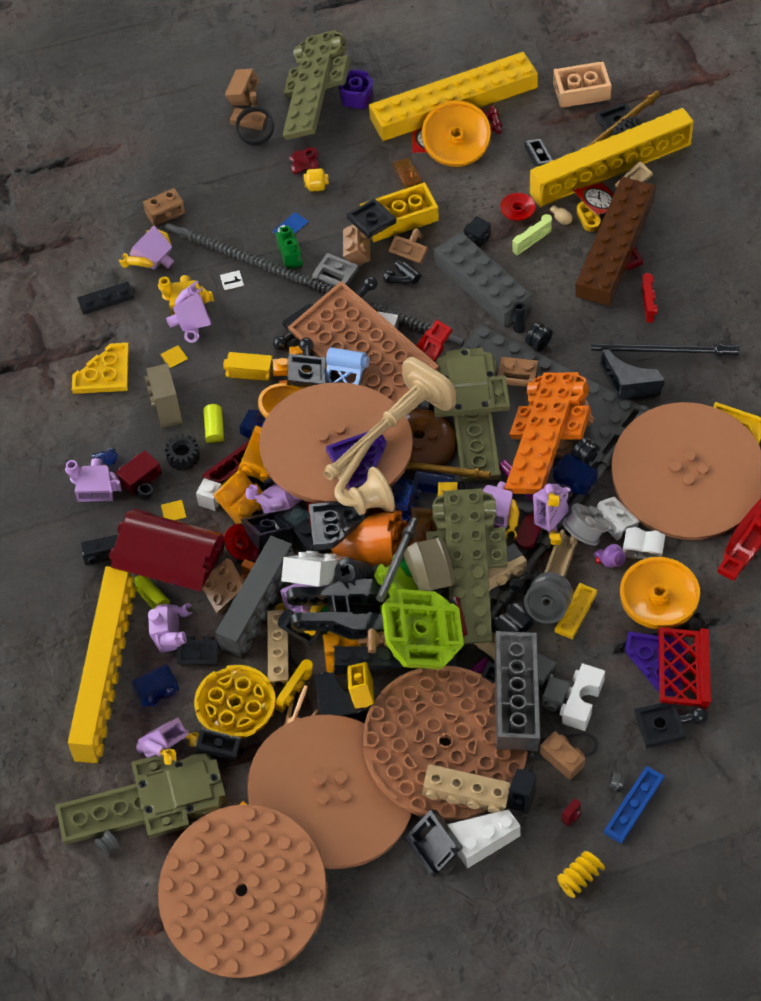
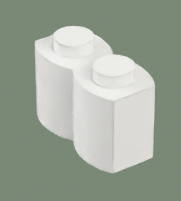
(643, 544)

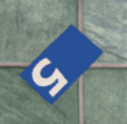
(294, 221)

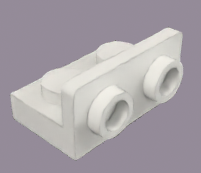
(617, 516)

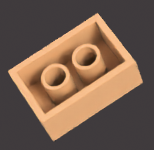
(582, 84)

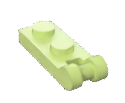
(532, 235)

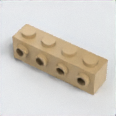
(465, 789)

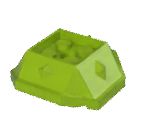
(434, 618)

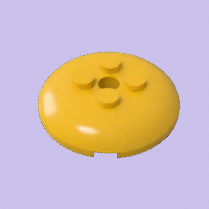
(230, 686)

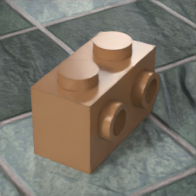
(241, 85)
(164, 207)
(355, 246)
(562, 755)

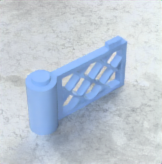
(346, 361)

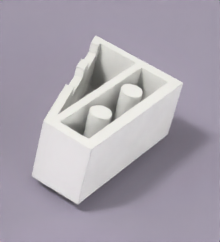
(484, 835)

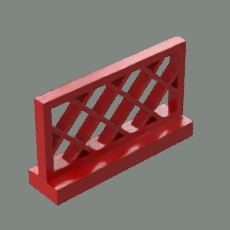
(701, 662)

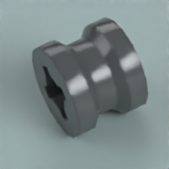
(107, 843)

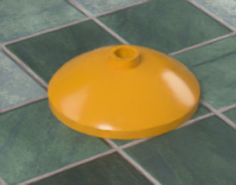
(273, 395)

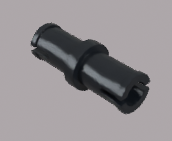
(519, 317)

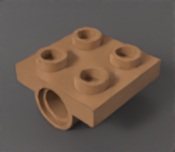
(223, 586)

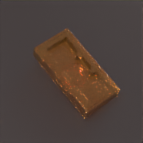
(406, 173)

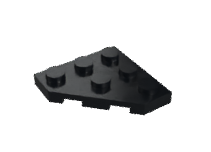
(332, 523)

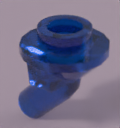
(109, 457)

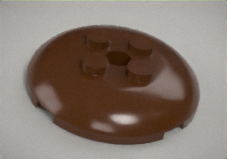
(437, 438)

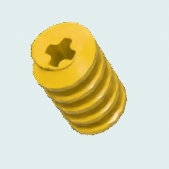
(578, 872)

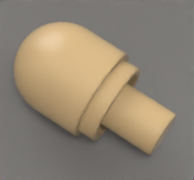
(561, 215)

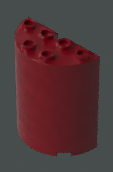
(166, 549)

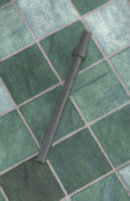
(408, 534)

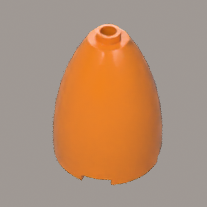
(374, 539)

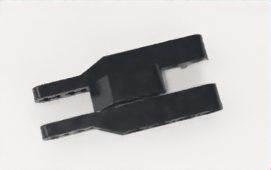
(341, 619)

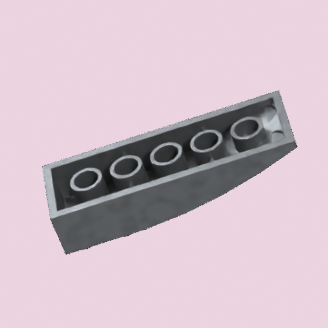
(516, 691)

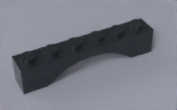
(381, 659)

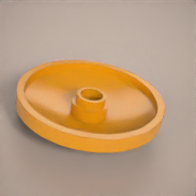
(456, 133)
(659, 592)

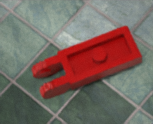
(648, 297)

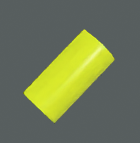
(213, 423)
(150, 592)

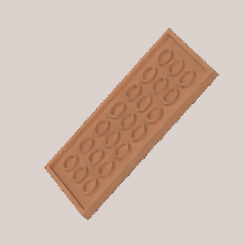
(349, 323)

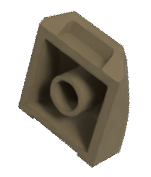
(430, 564)

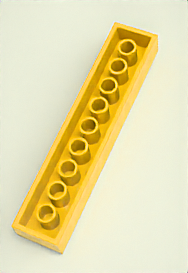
(476, 86)
(611, 157)
(101, 666)

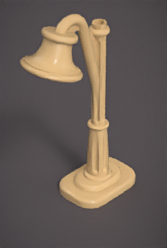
(424, 385)

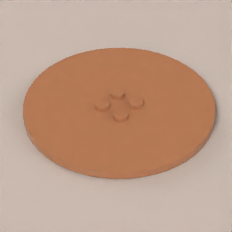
(320, 415)
(687, 470)
(322, 782)

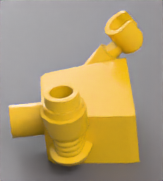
(171, 292)

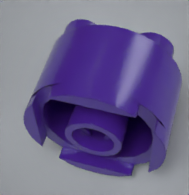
(357, 90)

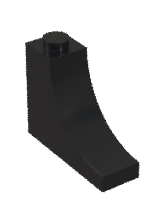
(630, 380)
(335, 700)

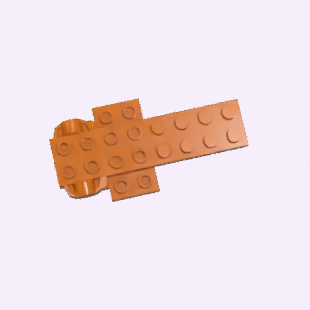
(552, 415)

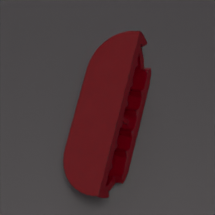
(227, 467)

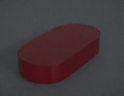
(528, 533)

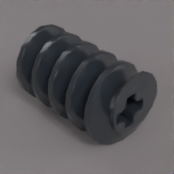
(350, 570)

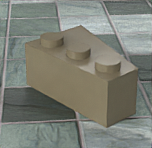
(163, 395)

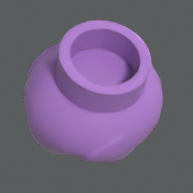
(611, 556)

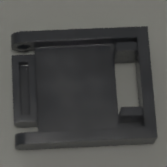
(438, 846)

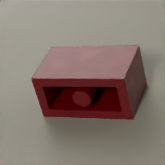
(139, 470)

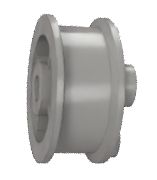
(585, 524)

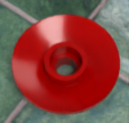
(517, 206)
(237, 535)

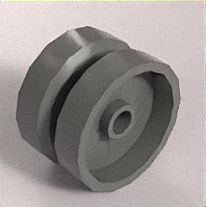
(548, 597)

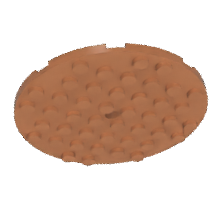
(406, 732)
(252, 931)

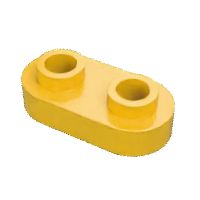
(589, 220)

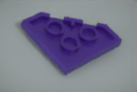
(370, 460)
(644, 653)

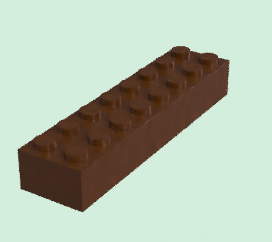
(615, 241)

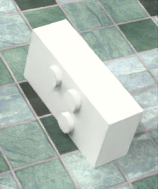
(311, 568)

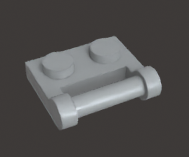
(337, 267)

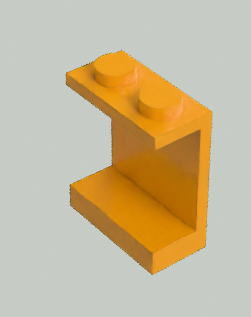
(251, 462)

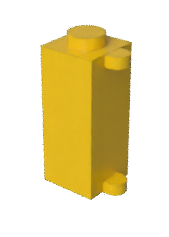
(248, 366)

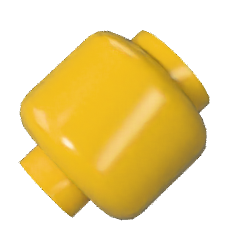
(315, 180)

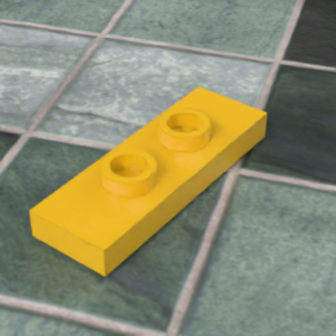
(576, 612)

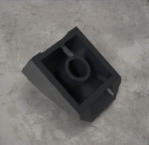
(265, 525)

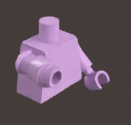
(190, 313)
(92, 481)
(273, 498)
(165, 626)

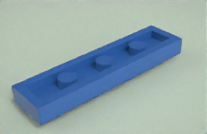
(633, 805)

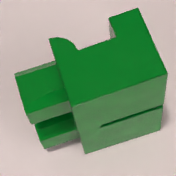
(289, 248)

